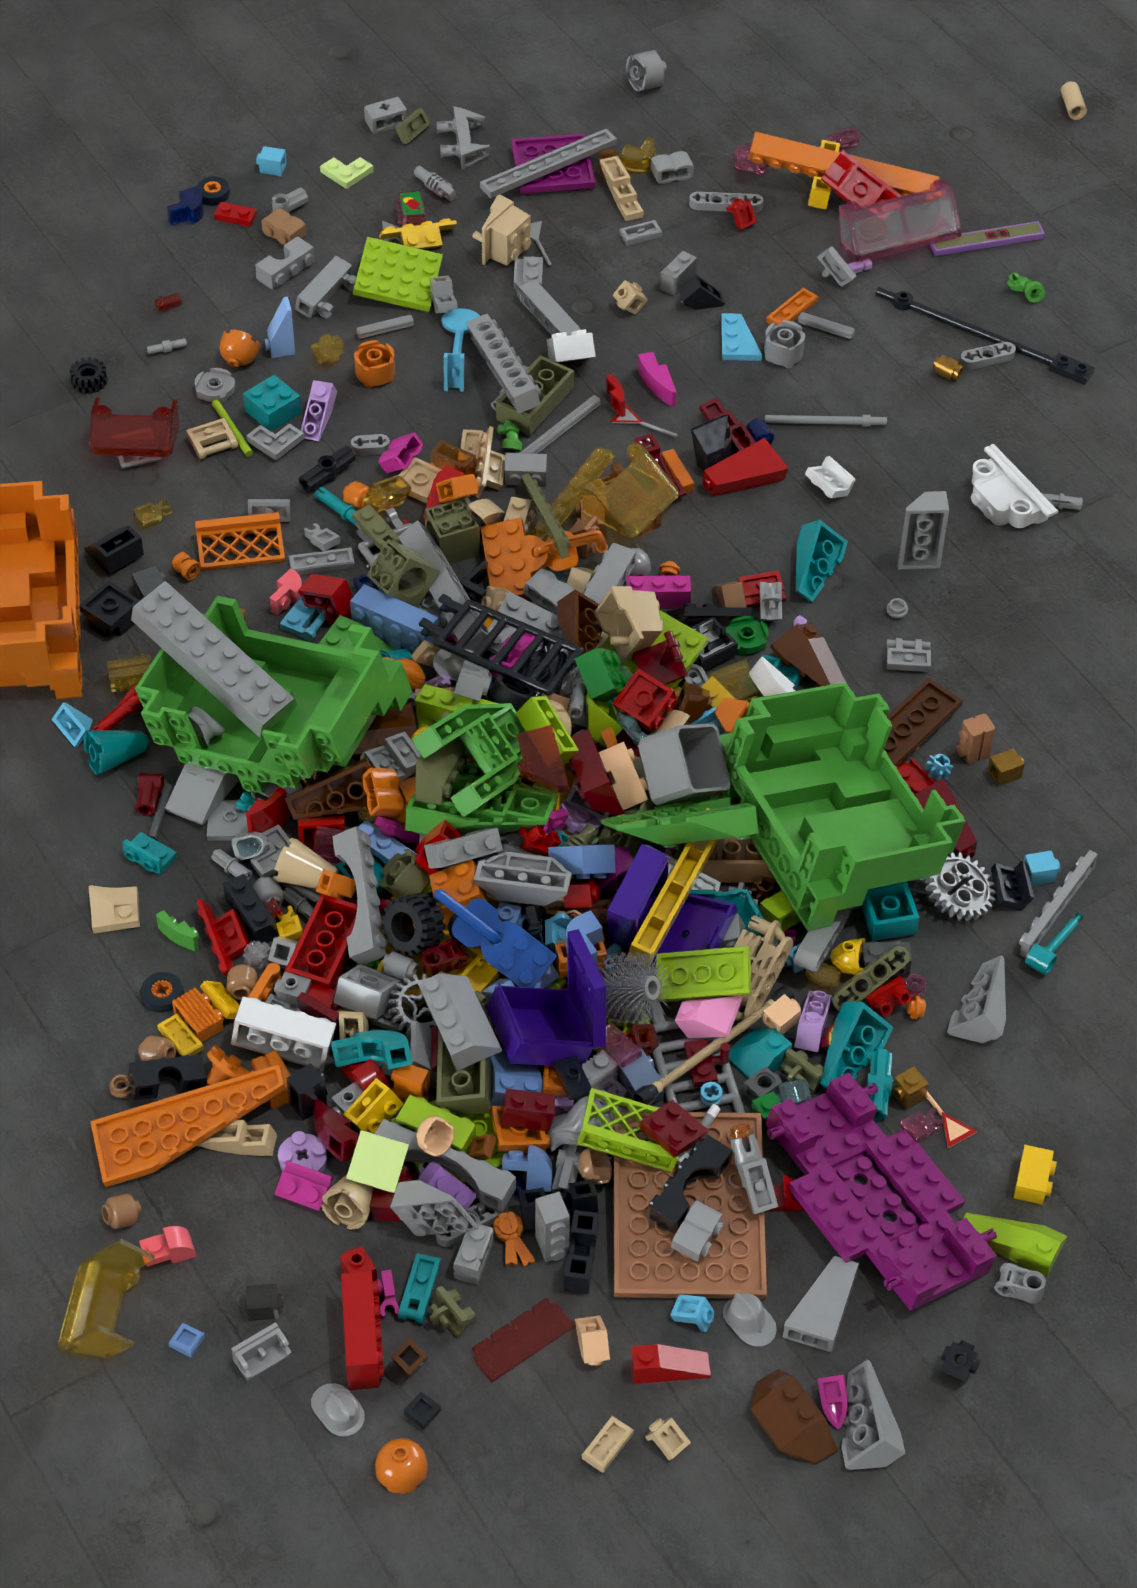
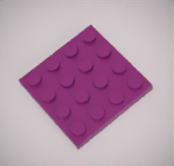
(571, 177)

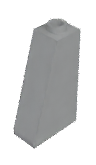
(822, 1308)

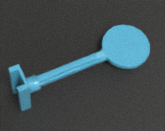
(454, 362)

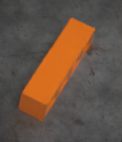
(678, 470)

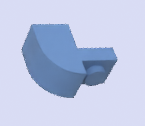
(590, 930)
(536, 1164)

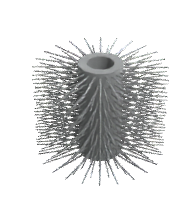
(633, 987)

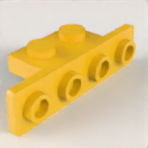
(420, 236)

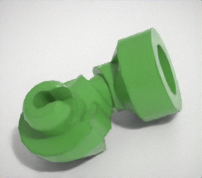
(1033, 290)
(511, 431)

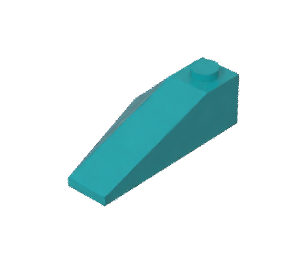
(817, 555)
(853, 1039)

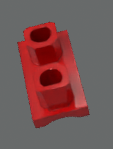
(537, 841)
(888, 996)

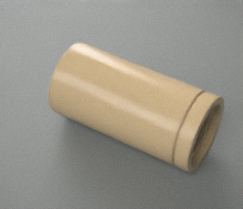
(1073, 100)

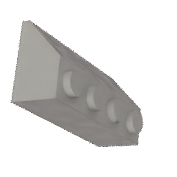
(924, 531)
(459, 1019)

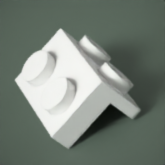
(831, 478)

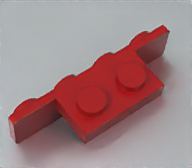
(225, 933)

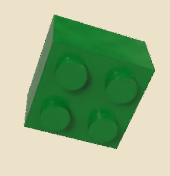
(601, 674)

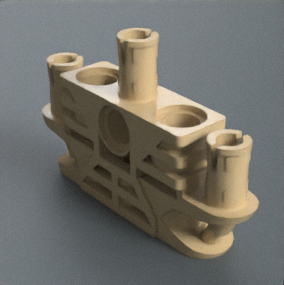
(766, 961)

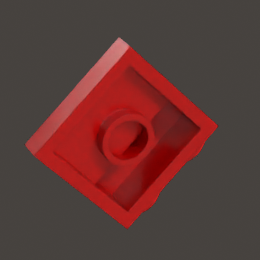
(646, 700)

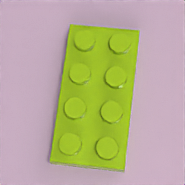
(705, 973)

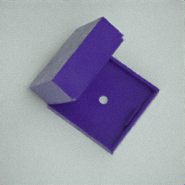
(701, 916)
(554, 1023)

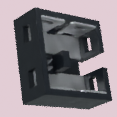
(715, 650)

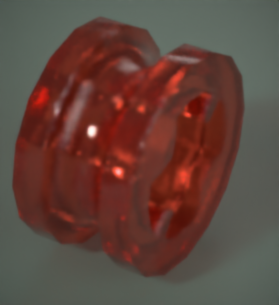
(273, 908)

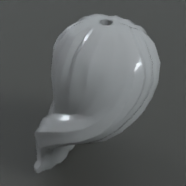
(567, 1126)

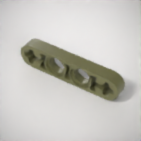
(868, 974)

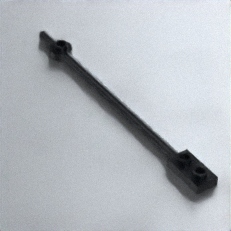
(1060, 364)

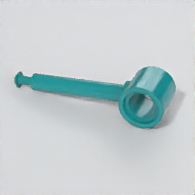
(1043, 958)

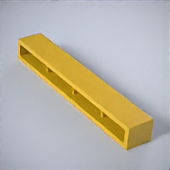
(671, 899)

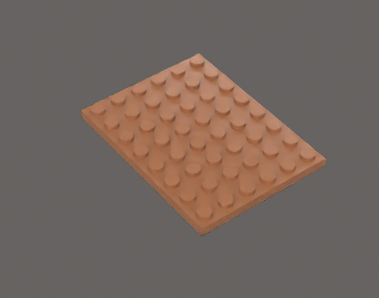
(642, 1248)

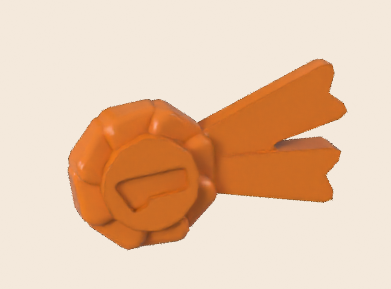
(509, 1228)

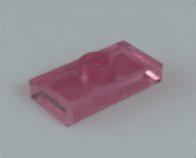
(620, 1046)

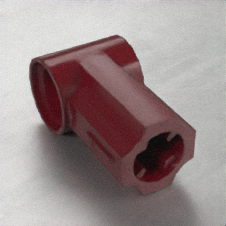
(149, 789)

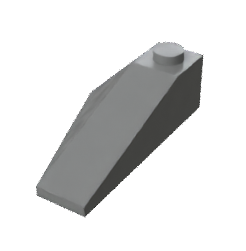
(984, 1007)
(871, 1431)

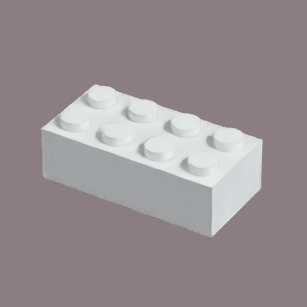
(290, 1033)

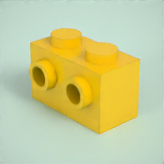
(372, 1107)

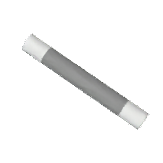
(706, 1121)

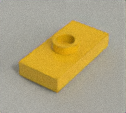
(221, 998)
(181, 1036)

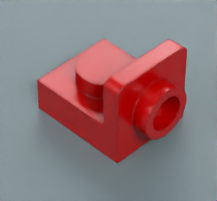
(742, 213)

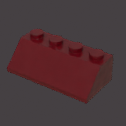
(592, 776)

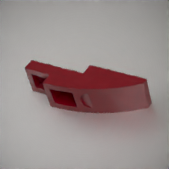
(334, 1131)

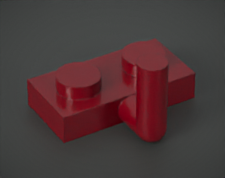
(705, 1070)

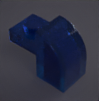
(188, 208)

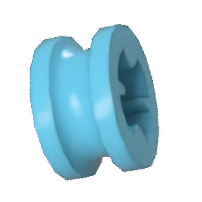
(706, 1089)

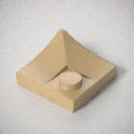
(114, 908)

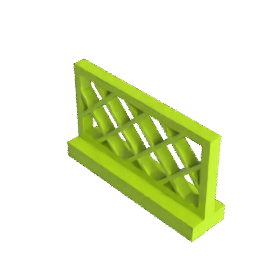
(617, 1144)

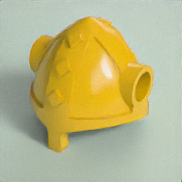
(847, 956)

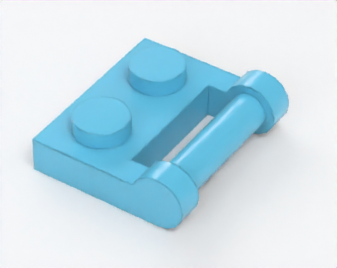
(299, 618)

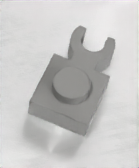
(323, 539)

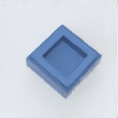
(186, 1340)

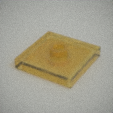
(737, 680)

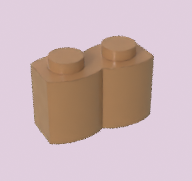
(283, 226)

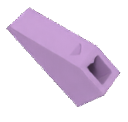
(318, 409)
(813, 1021)

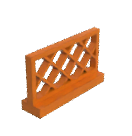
(238, 527)

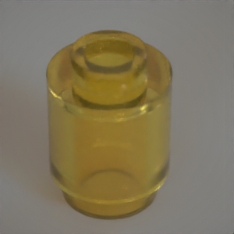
(825, 977)

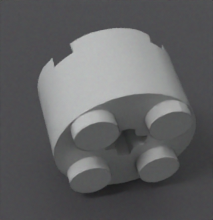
(646, 70)
(784, 343)

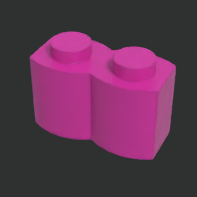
(400, 453)

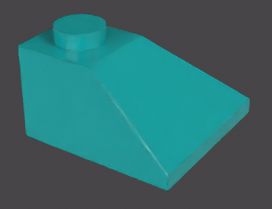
(759, 1049)

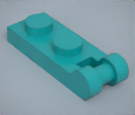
(419, 1287)

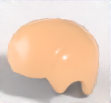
(435, 1135)

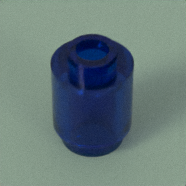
(760, 430)

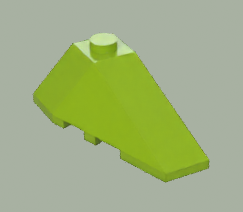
(600, 716)
(1022, 1242)

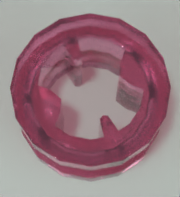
(920, 981)

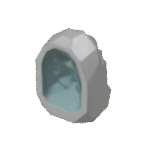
(249, 845)

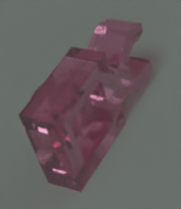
(921, 1126)

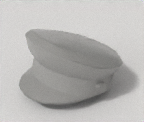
(205, 725)

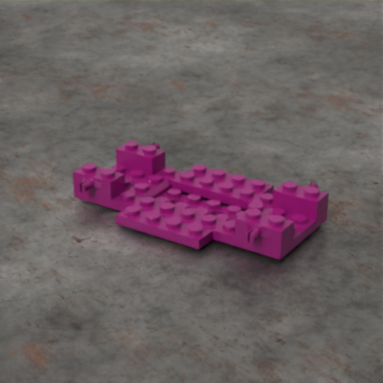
(829, 1147)

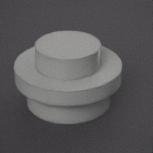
(897, 608)

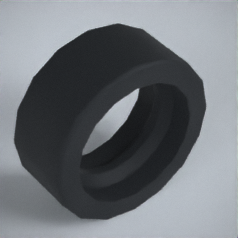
(509, 691)

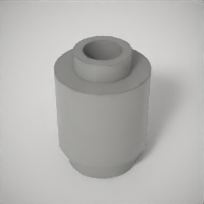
(399, 966)

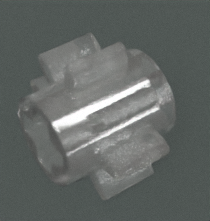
(257, 954)

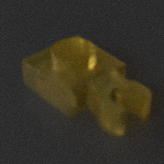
(150, 513)

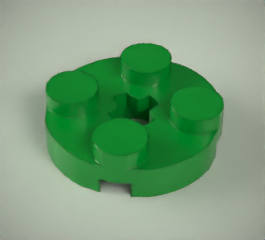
(748, 625)

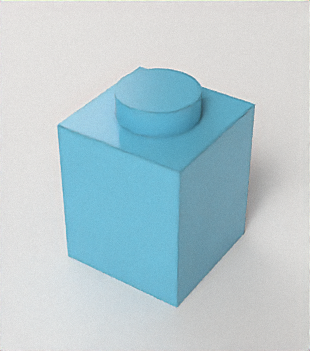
(271, 161)
(1042, 867)

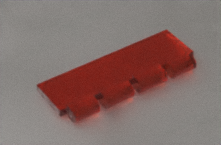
(528, 1338)

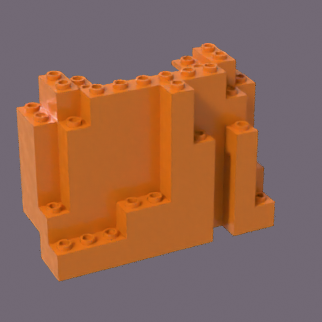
(39, 590)

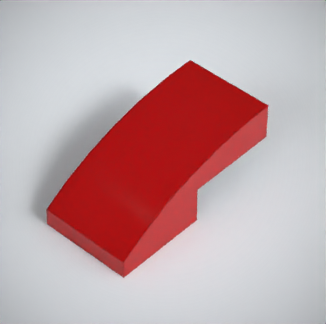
(616, 393)

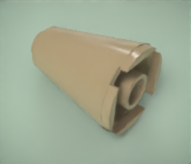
(300, 865)
(348, 1203)

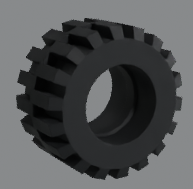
(400, 928)

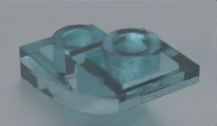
(631, 728)

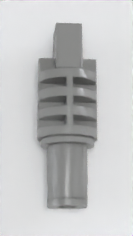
(435, 183)

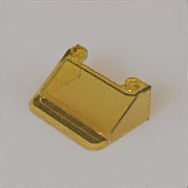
(633, 496)

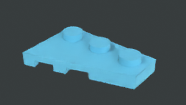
(737, 339)

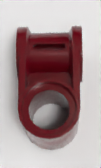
(445, 957)

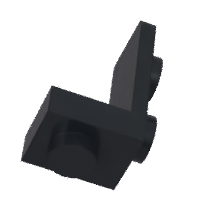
(471, 582)

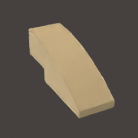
(487, 512)
(243, 1139)

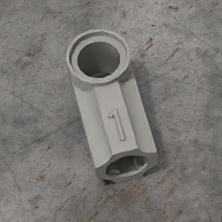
(290, 201)

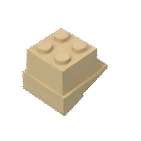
(504, 232)
(629, 619)

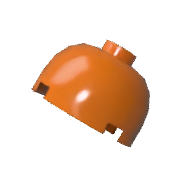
(238, 348)
(401, 1465)

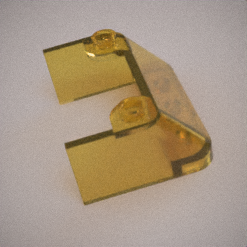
(98, 1298)

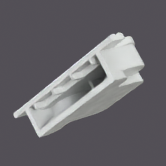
(1006, 493)

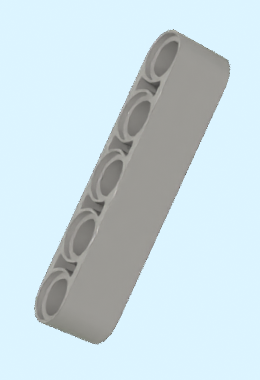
(545, 308)
(819, 942)

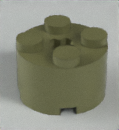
(404, 875)

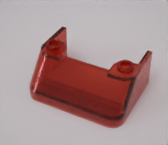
(133, 433)
(541, 760)

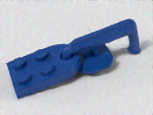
(516, 957)

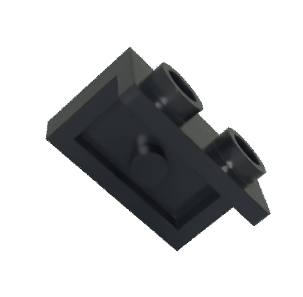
(1012, 885)

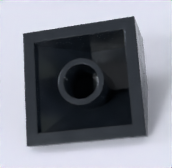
(712, 442)

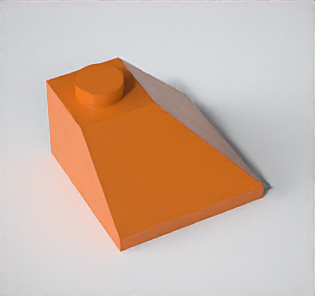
(729, 712)

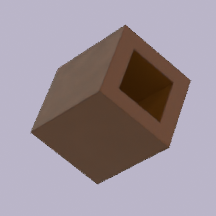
(409, 1357)

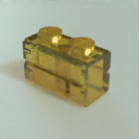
(387, 493)
(127, 671)

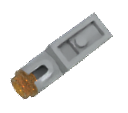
(752, 1168)

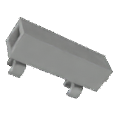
(323, 287)

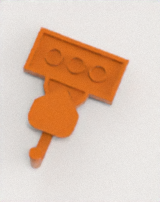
(518, 557)

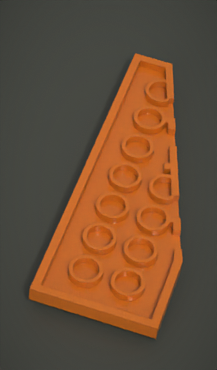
(161, 1131)

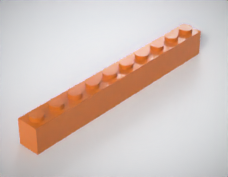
(816, 161)

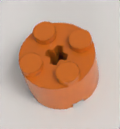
(374, 363)

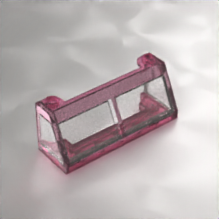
(899, 223)

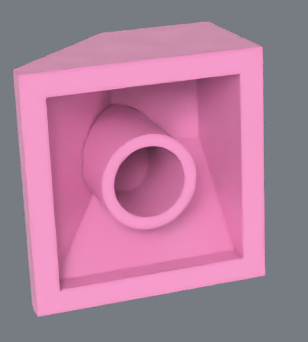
(708, 1016)

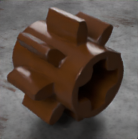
(764, 889)

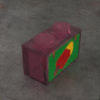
(410, 208)

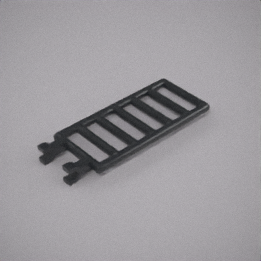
(461, 610)

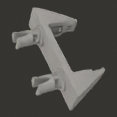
(460, 126)

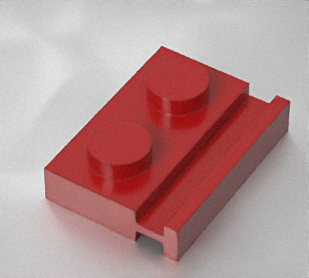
(751, 586)
(915, 776)

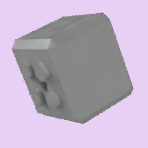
(684, 763)

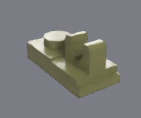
(412, 126)

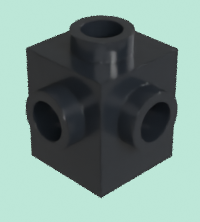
(963, 1370)

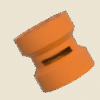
(183, 564)

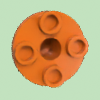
(223, 1066)

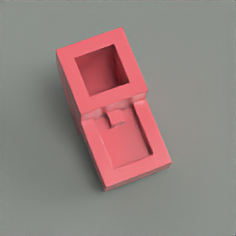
(287, 592)
(172, 1244)

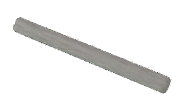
(562, 426)

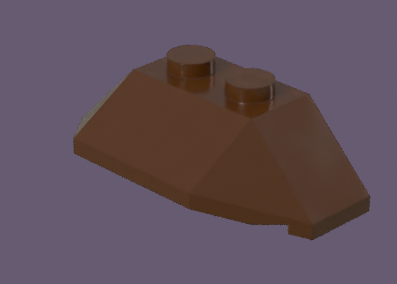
(792, 1418)

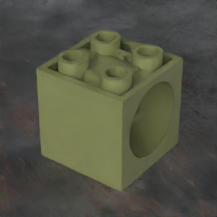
(454, 530)
(403, 573)

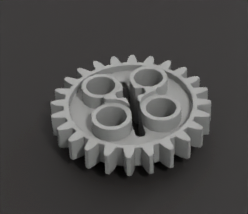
(972, 898)

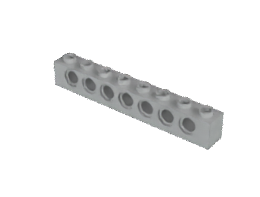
(504, 363)

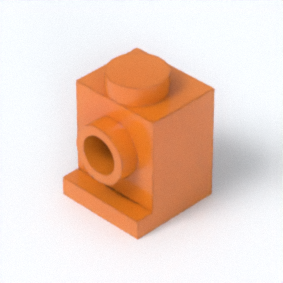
(335, 885)

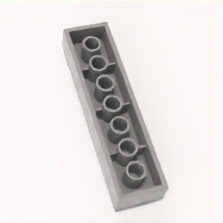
(212, 658)

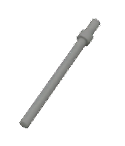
(865, 420)

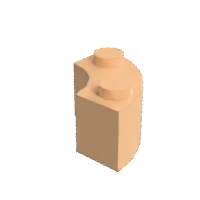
(623, 775)

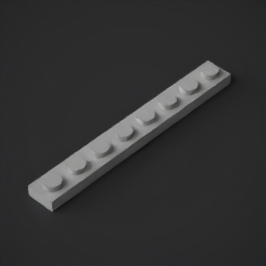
(548, 163)

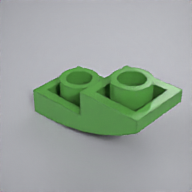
(178, 933)

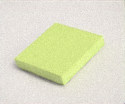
(377, 1161)

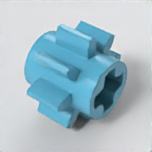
(938, 767)

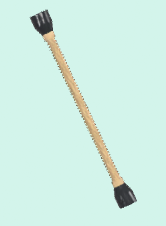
(648, 1093)

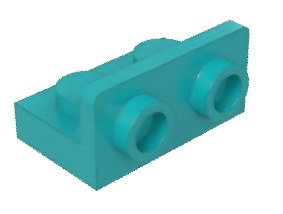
(149, 853)

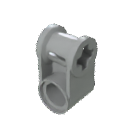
(1019, 1283)

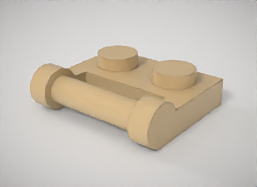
(211, 433)

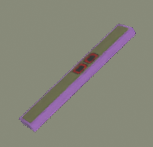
(990, 238)

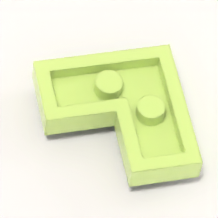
(346, 175)

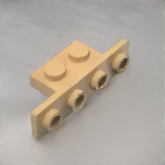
(491, 464)

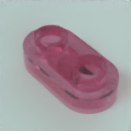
(847, 138)

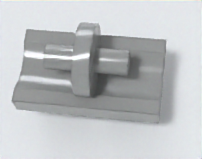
(771, 601)

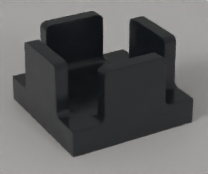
(109, 609)

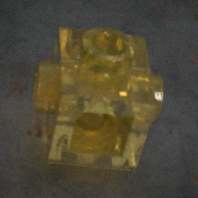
(328, 348)

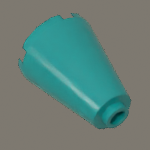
(113, 747)

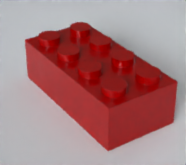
(323, 944)
(362, 1330)

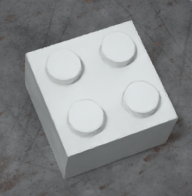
(572, 347)

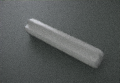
(826, 325)
(384, 326)

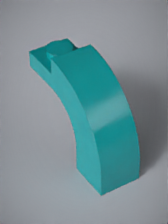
(378, 1045)

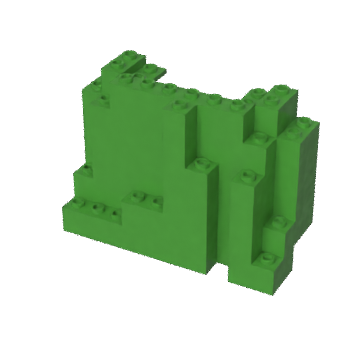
(331, 710)
(832, 800)

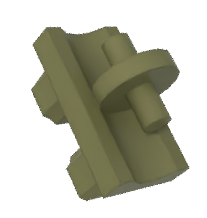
(798, 1068)
(447, 1311)

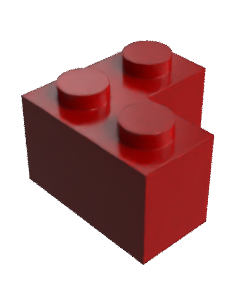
(328, 594)

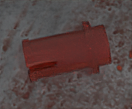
(168, 301)

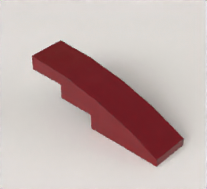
(739, 434)

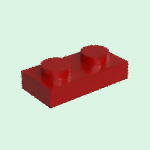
(235, 214)

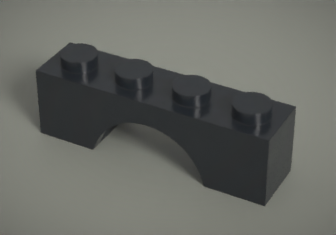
(707, 1161)

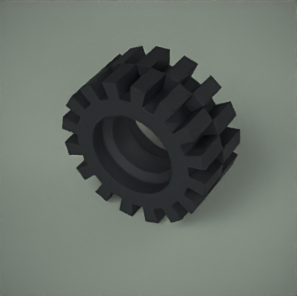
(89, 383)

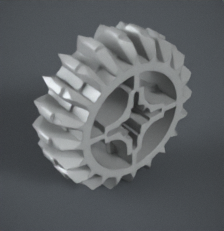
(410, 1002)

